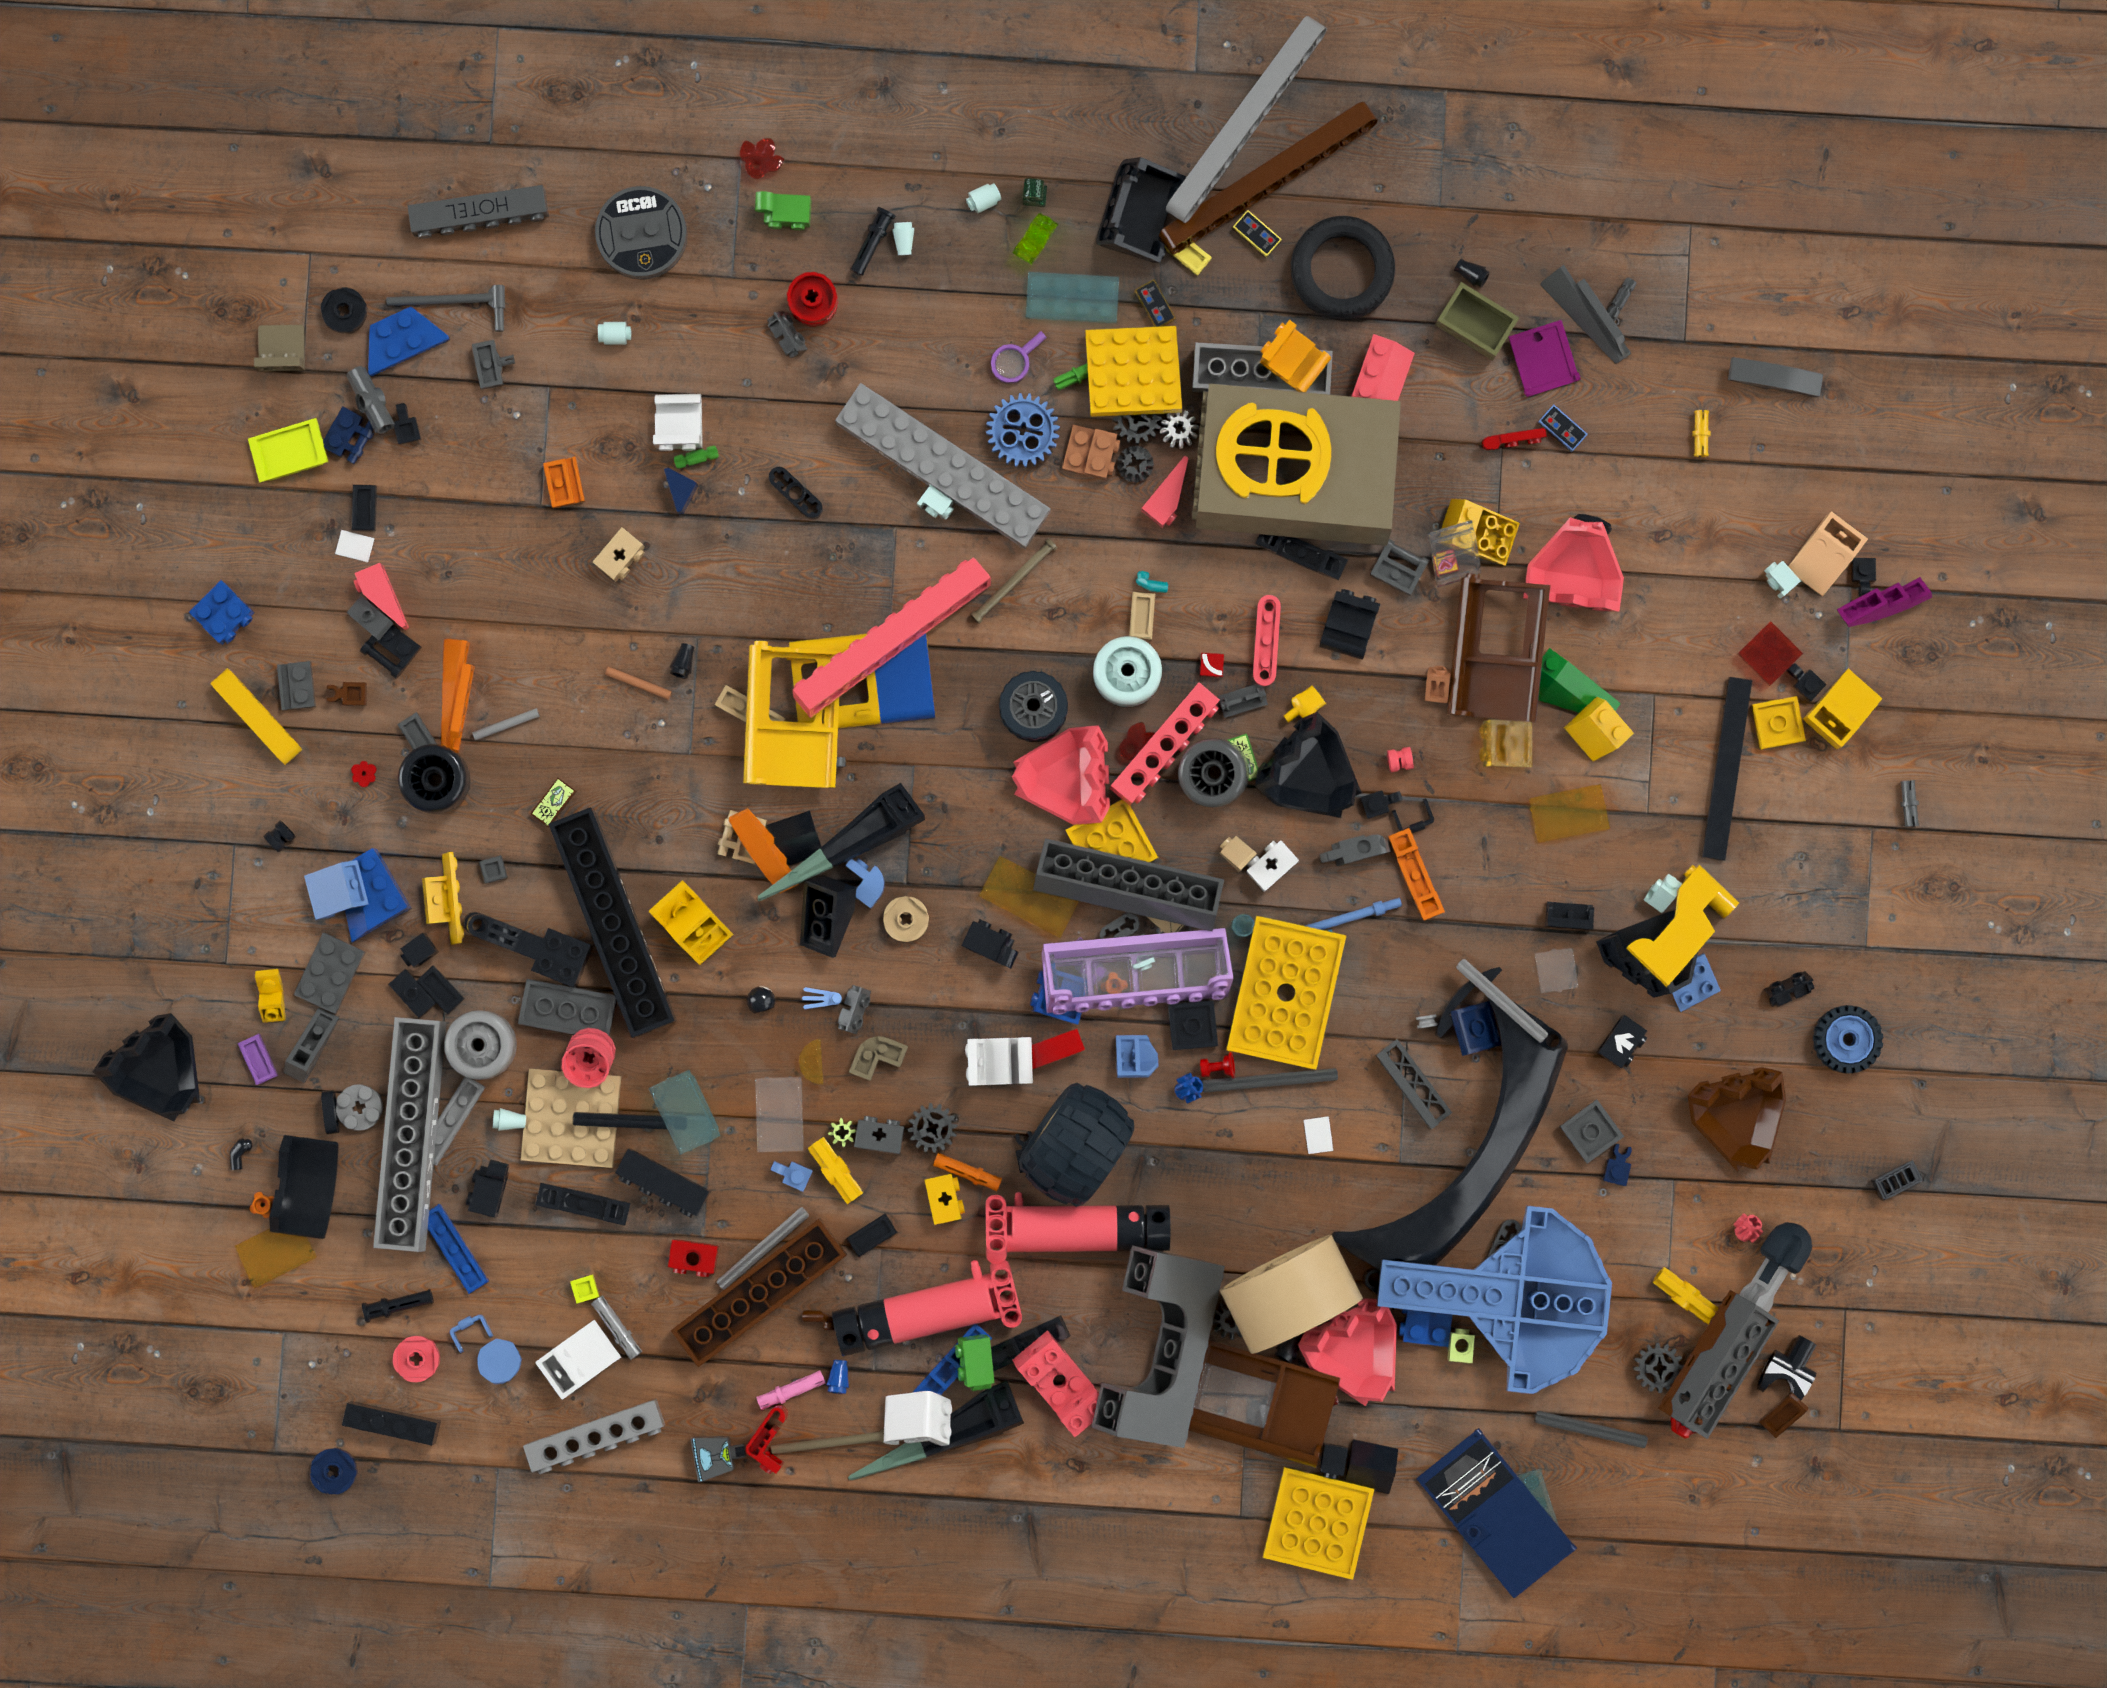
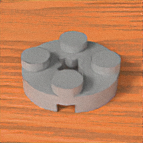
(348, 1100)

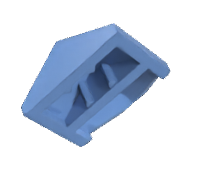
(1135, 1056)

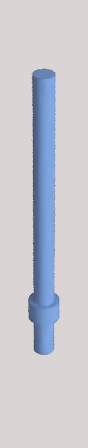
(1378, 908)

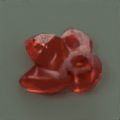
(762, 155)
(1138, 738)

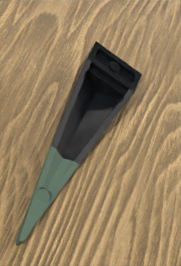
(879, 823)
(977, 1420)

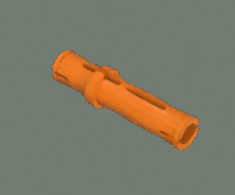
(968, 1172)

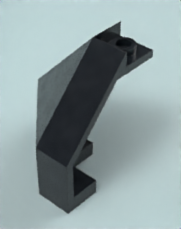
(1310, 770)
(1616, 955)
(154, 1068)

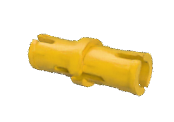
(1701, 433)

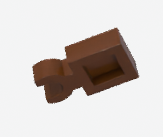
(352, 694)

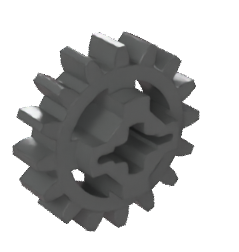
(1131, 434)
(923, 1132)
(1657, 1356)

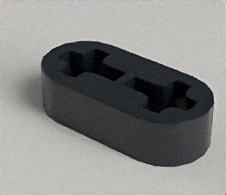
(331, 1120)

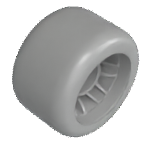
(498, 1049)

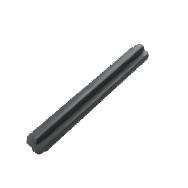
(1591, 1429)

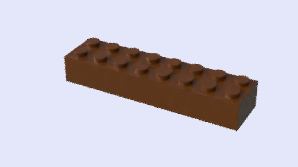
(759, 1292)

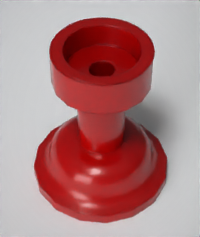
(1227, 1065)

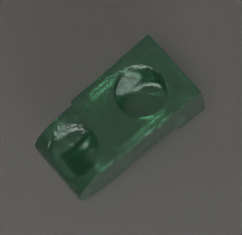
(1034, 192)

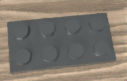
(565, 1008)

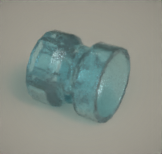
(1240, 923)

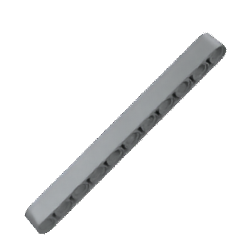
(1246, 119)

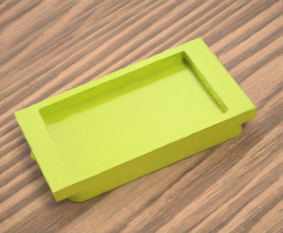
(288, 450)

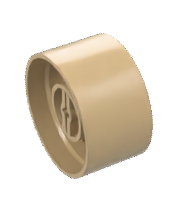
(1291, 1294)

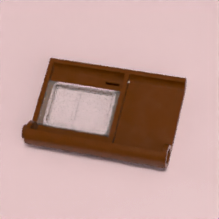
(1263, 1411)

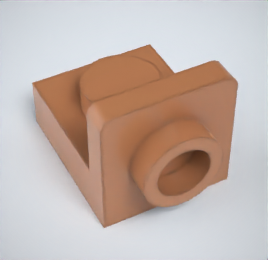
(1438, 684)

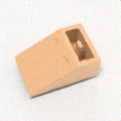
(1827, 553)

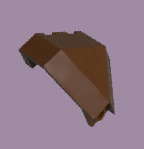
(1740, 1115)

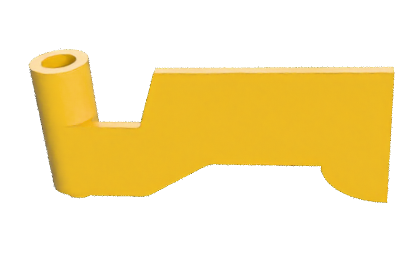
(1688, 929)

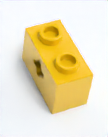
(940, 1212)

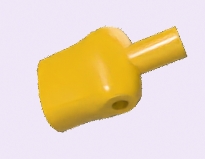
(1305, 704)

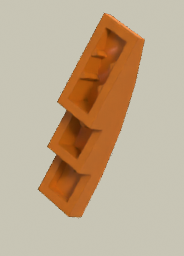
(760, 846)

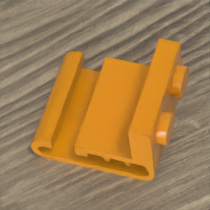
(1294, 357)

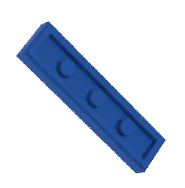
(455, 1249)

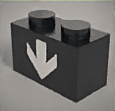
(1622, 1042)

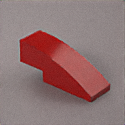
(1056, 1048)

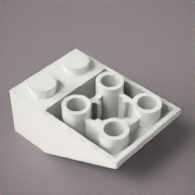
(578, 1359)

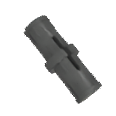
(1909, 803)

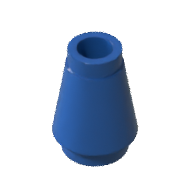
(838, 1377)

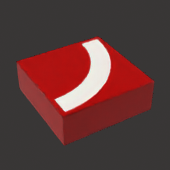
(1211, 665)

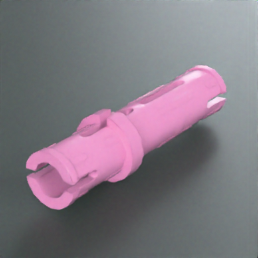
(790, 1390)

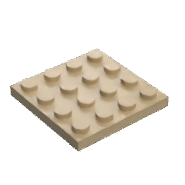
(549, 1126)

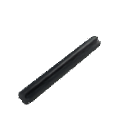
(618, 1120)

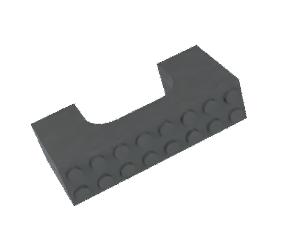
(1164, 1402)

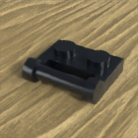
(397, 644)

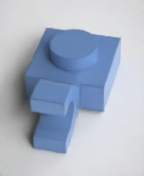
(795, 1174)

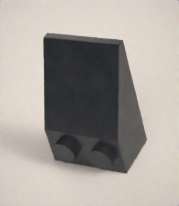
(826, 914)

